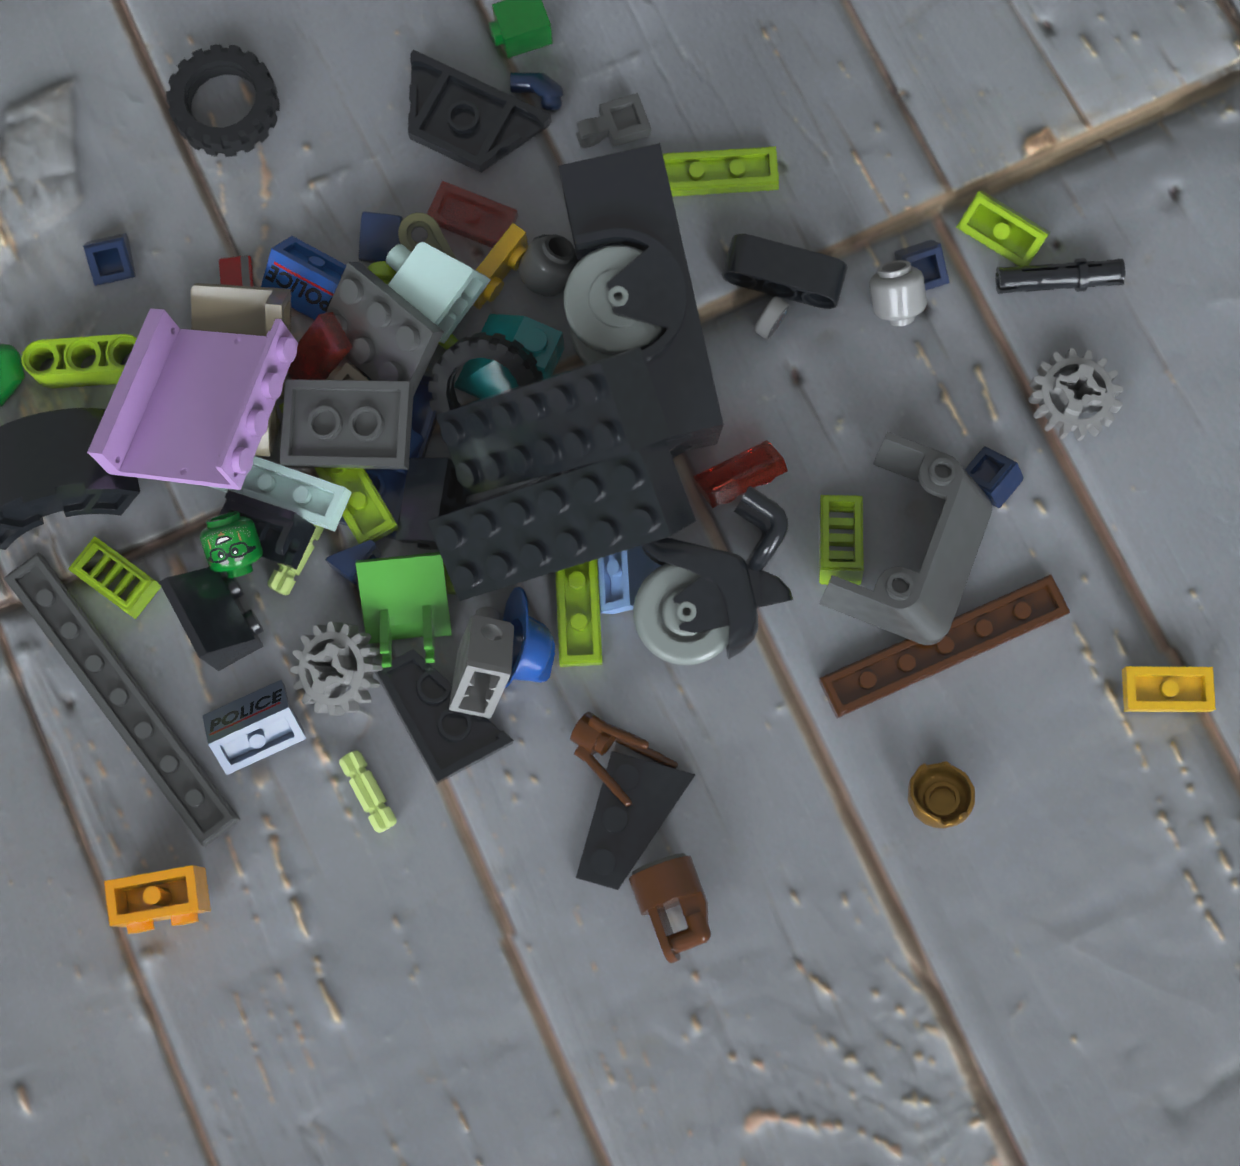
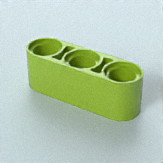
(69, 355)

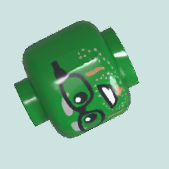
(231, 544)

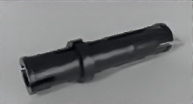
(1070, 275)

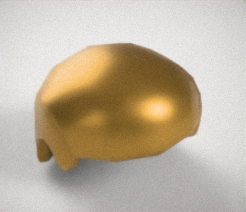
(941, 795)

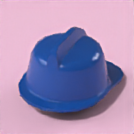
(532, 641)

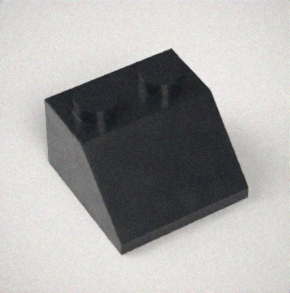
(213, 616)

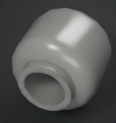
(898, 292)

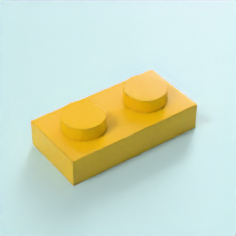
(500, 261)
(1168, 689)

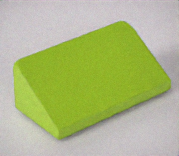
(1002, 229)

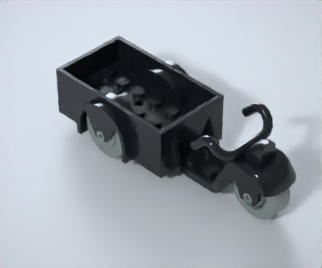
(639, 293)

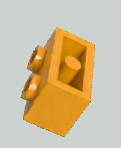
(157, 896)

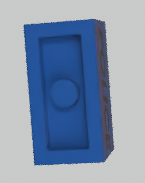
(306, 272)

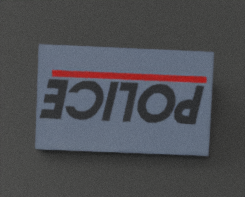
(252, 727)

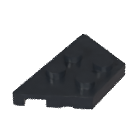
(466, 115)

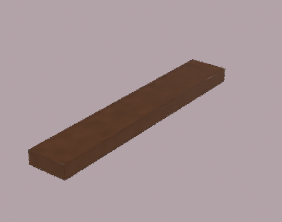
(968, 637)

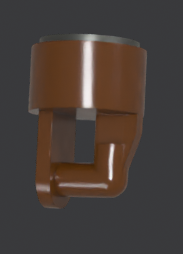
(666, 885)

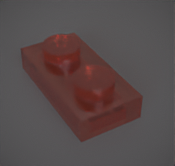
(471, 214)
(320, 349)
(733, 476)

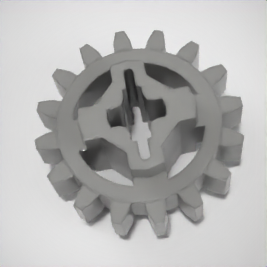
(1093, 388)
(324, 680)

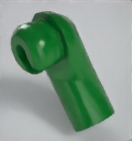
(10, 371)

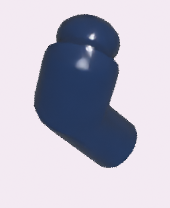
(541, 85)

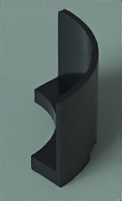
(51, 472)

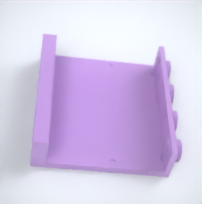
(192, 403)

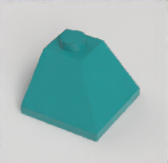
(488, 377)

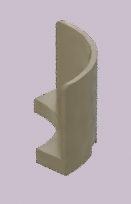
(247, 312)

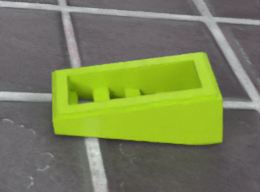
(842, 564)
(138, 597)

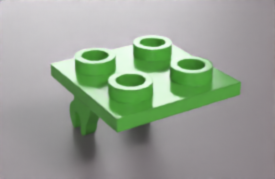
(404, 600)

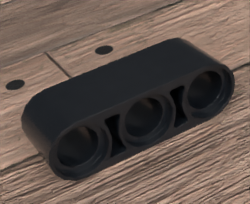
(784, 271)

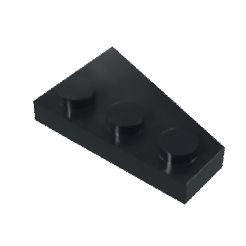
(443, 737)
(622, 832)

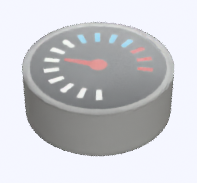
(771, 317)

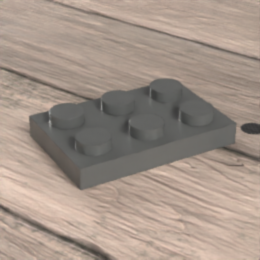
(386, 331)
(347, 424)

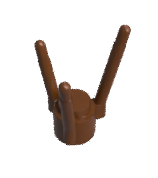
(597, 736)

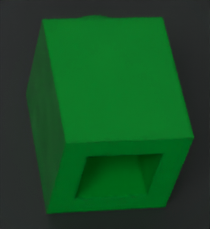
(520, 26)

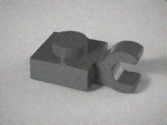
(619, 119)

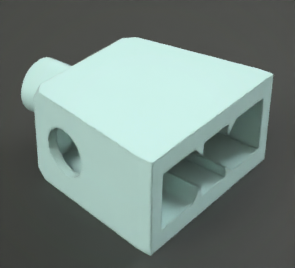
(435, 284)

